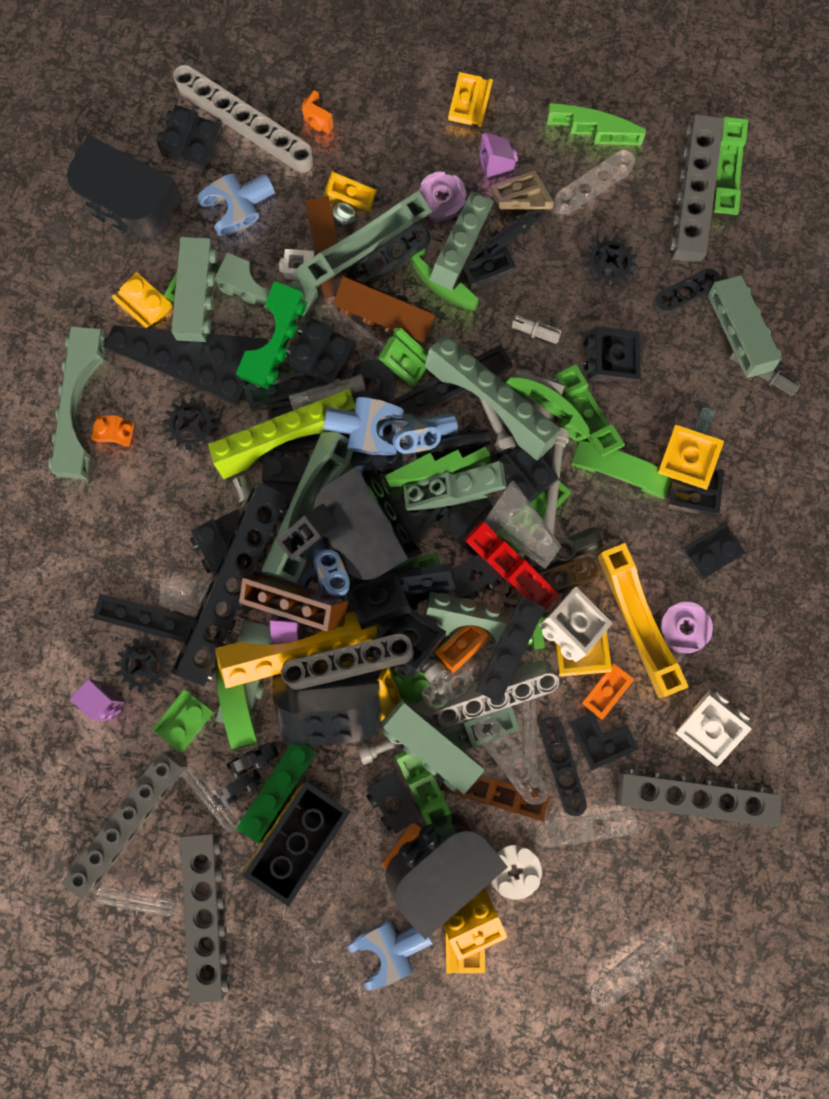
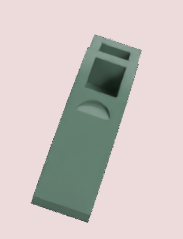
(456, 488)

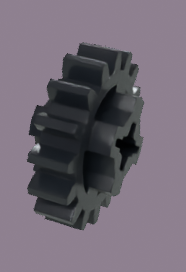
(607, 272)
(183, 431)
(156, 655)

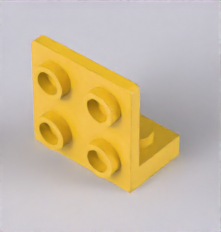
(474, 926)

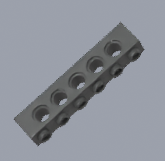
(709, 132)
(765, 813)
(123, 825)
(201, 986)

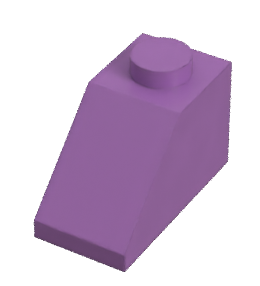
(496, 156)

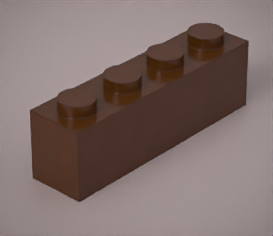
(384, 309)
(293, 602)

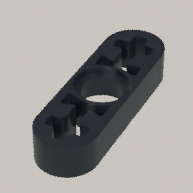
(681, 301)

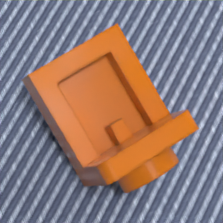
(316, 116)
(112, 429)

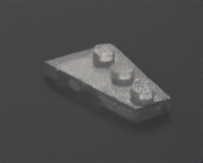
(522, 526)
(187, 596)

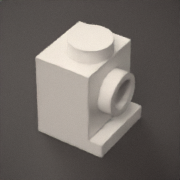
(293, 259)

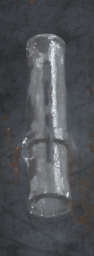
(310, 396)

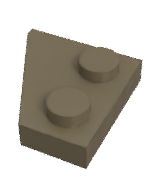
(522, 193)

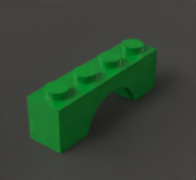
(261, 364)
(276, 791)

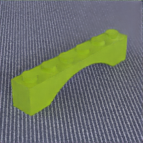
(242, 449)

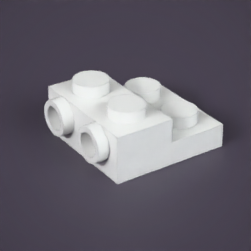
(575, 625)
(714, 727)

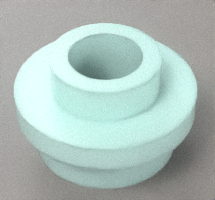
(344, 213)

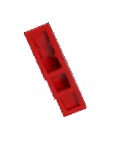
(510, 565)

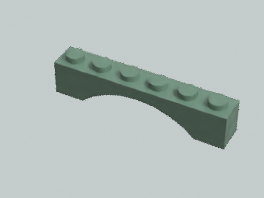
(362, 242)
(84, 355)
(528, 425)
(324, 466)

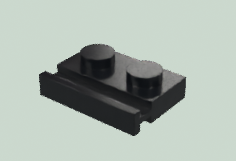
(713, 551)

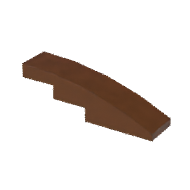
(323, 236)
(503, 796)

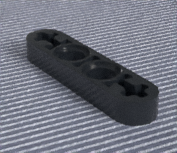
(385, 253)
(558, 767)

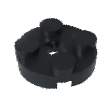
(384, 378)
(254, 758)
(243, 783)

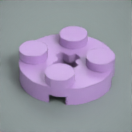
(445, 184)
(696, 617)

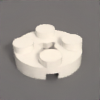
(529, 878)

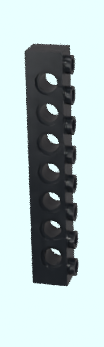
(248, 520)

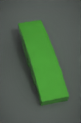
(604, 126)
(427, 467)
(423, 787)

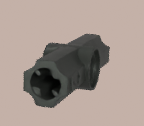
(578, 546)

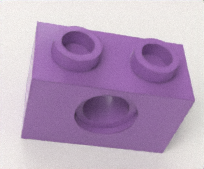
(97, 701)

